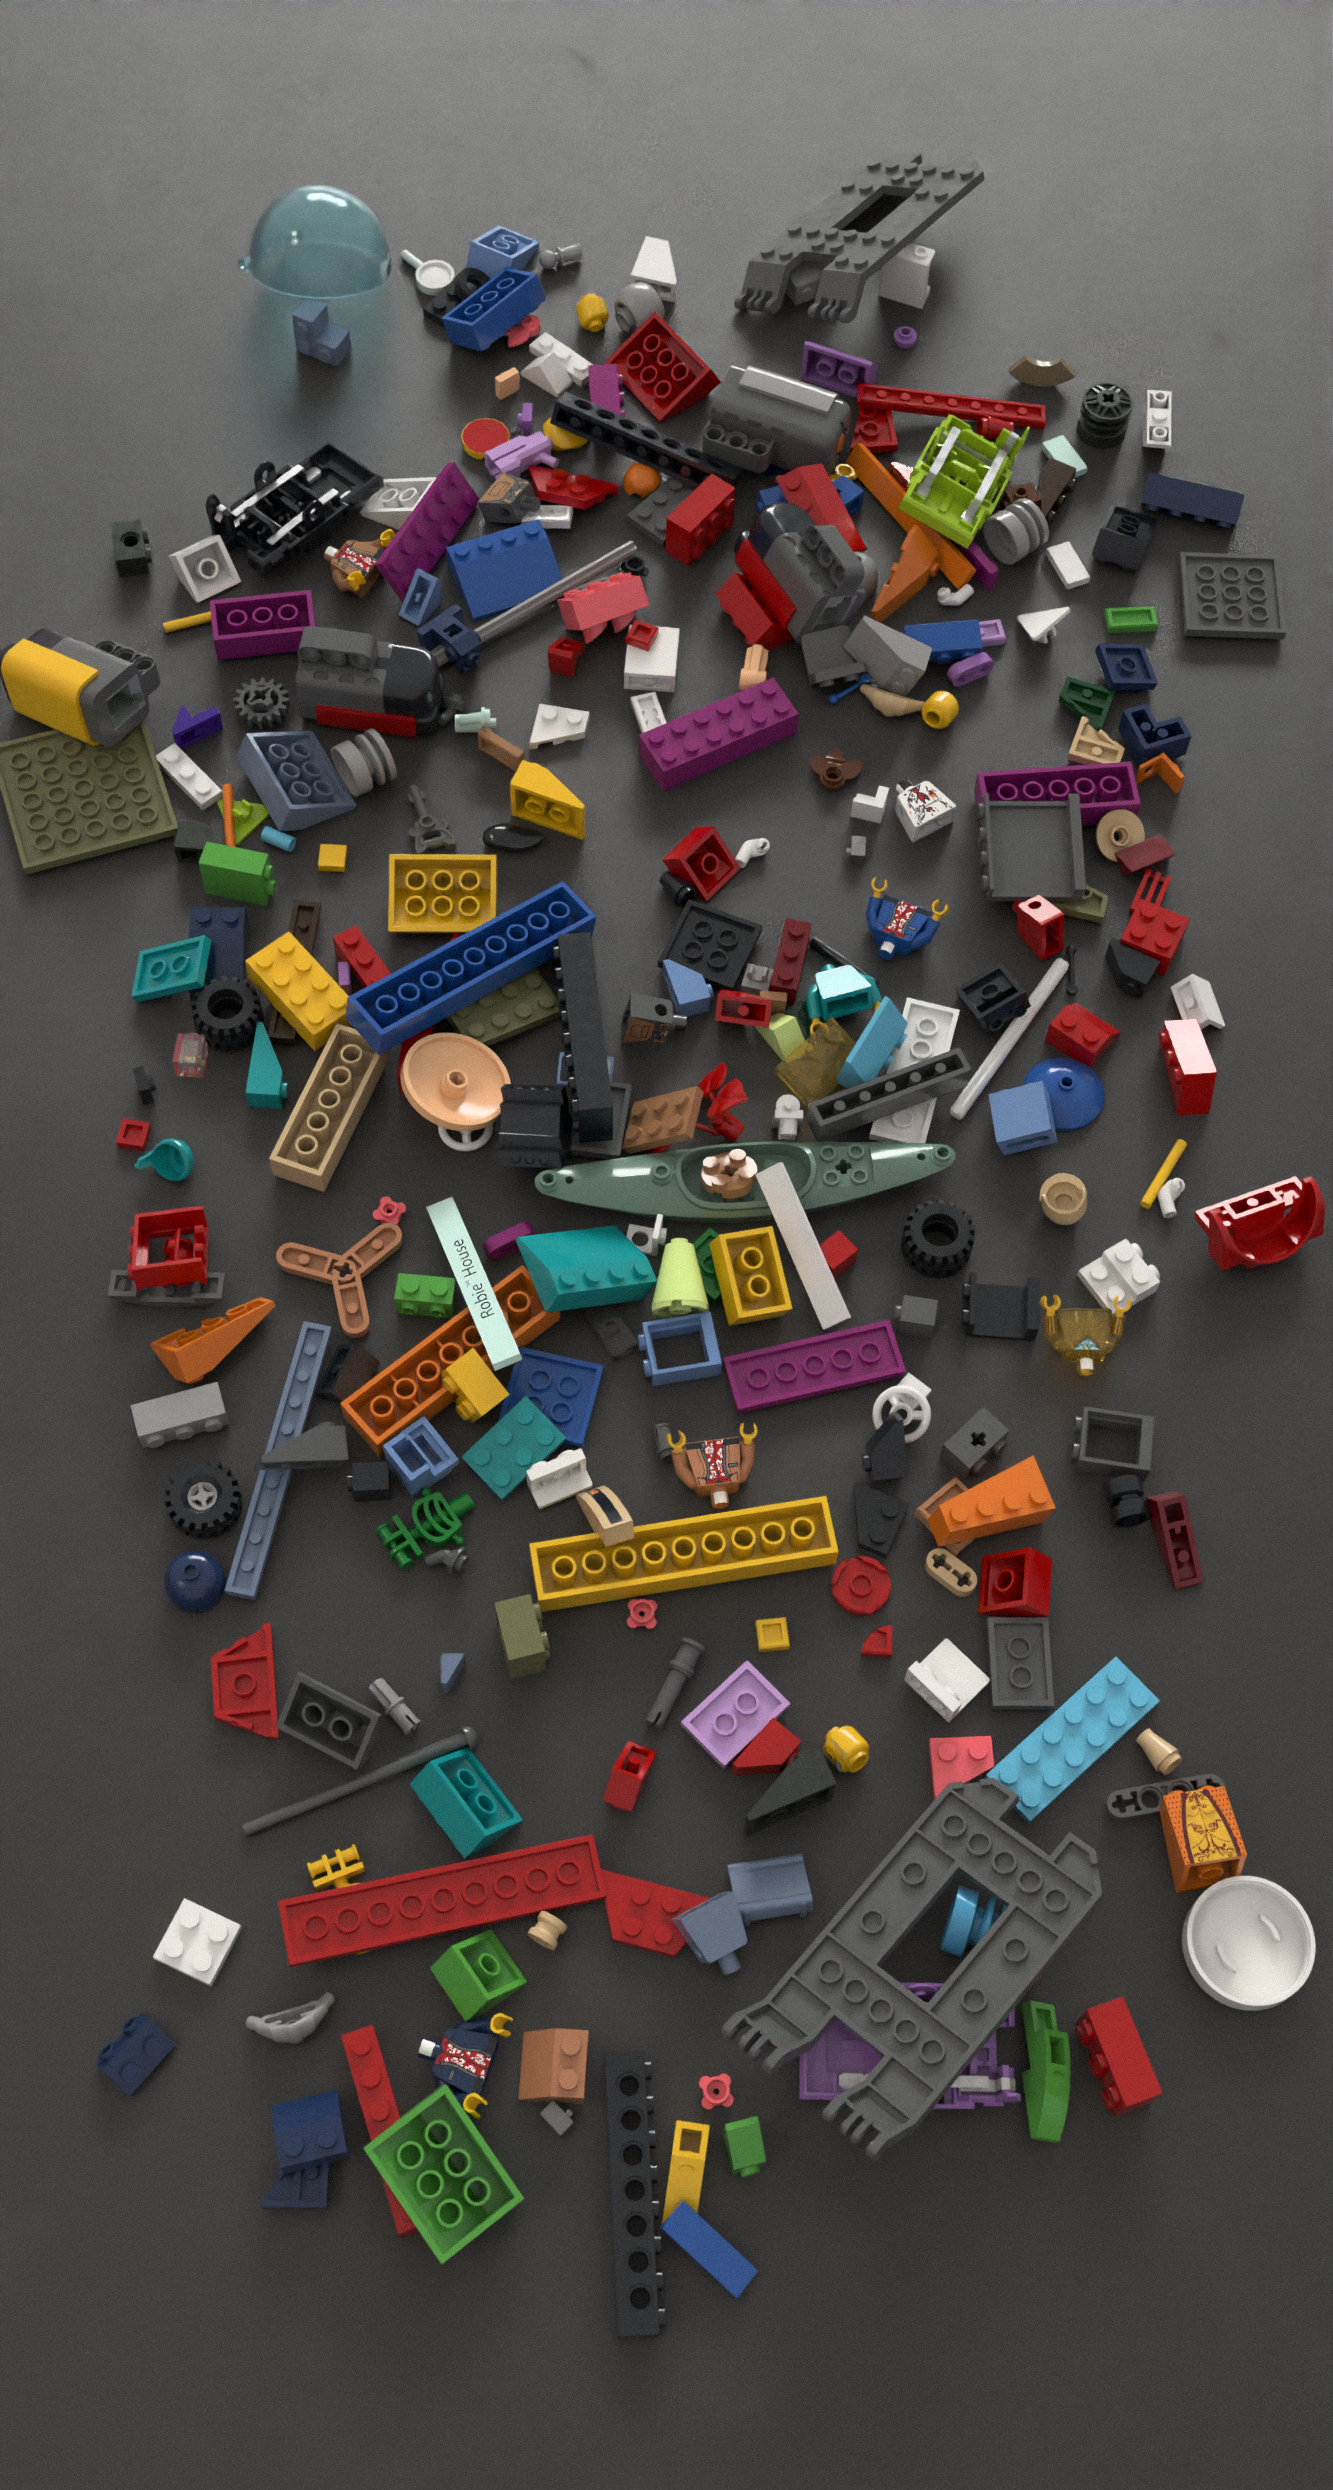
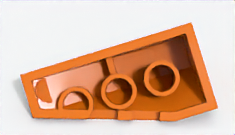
(907, 576)
(200, 1350)

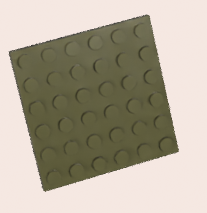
(82, 798)

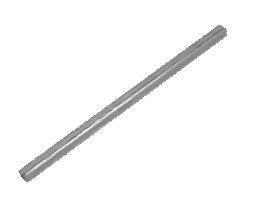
(549, 595)

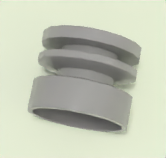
(1016, 531)
(363, 762)

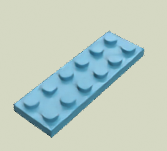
(1074, 1738)

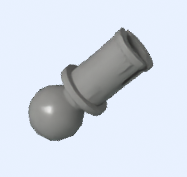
(549, 259)

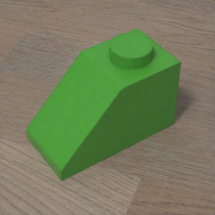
(744, 2146)

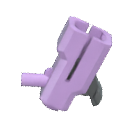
(519, 453)

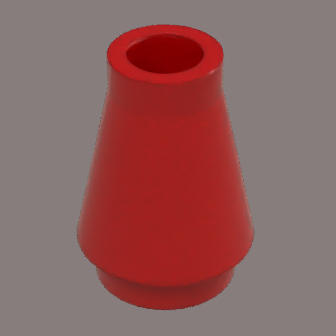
(992, 427)

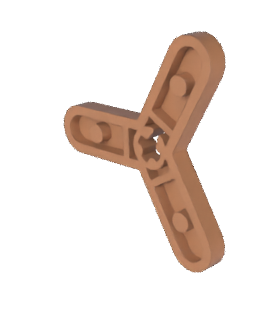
(349, 1290)

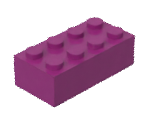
(260, 623)

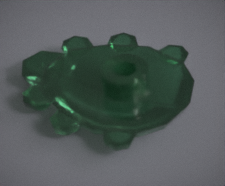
(800, 1012)

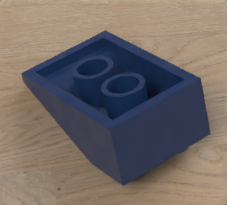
(229, 939)

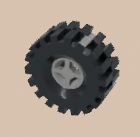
(198, 1486)

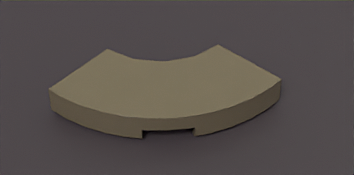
(1041, 372)

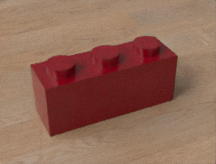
(791, 958)

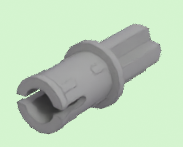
(394, 1706)

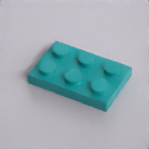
(171, 968)
(513, 1447)

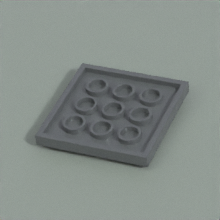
(1231, 595)

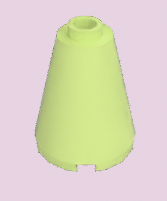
(679, 1282)

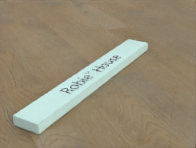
(474, 1284)

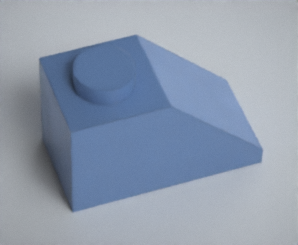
(687, 989)

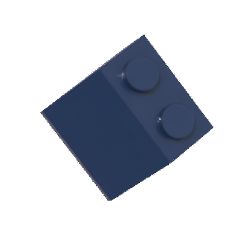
(310, 2132)

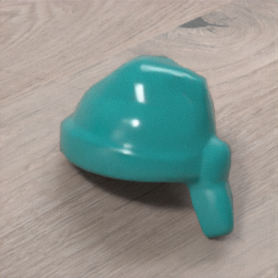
(170, 1160)

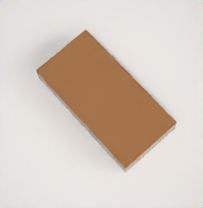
(500, 749)

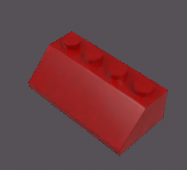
(815, 493)

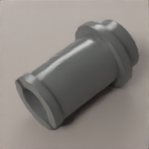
(664, 1449)

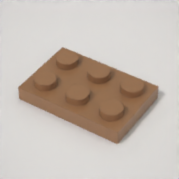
(663, 1120)

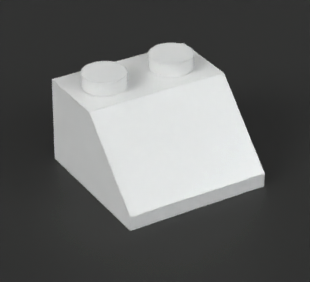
(205, 568)

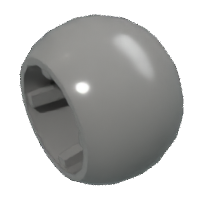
(636, 305)

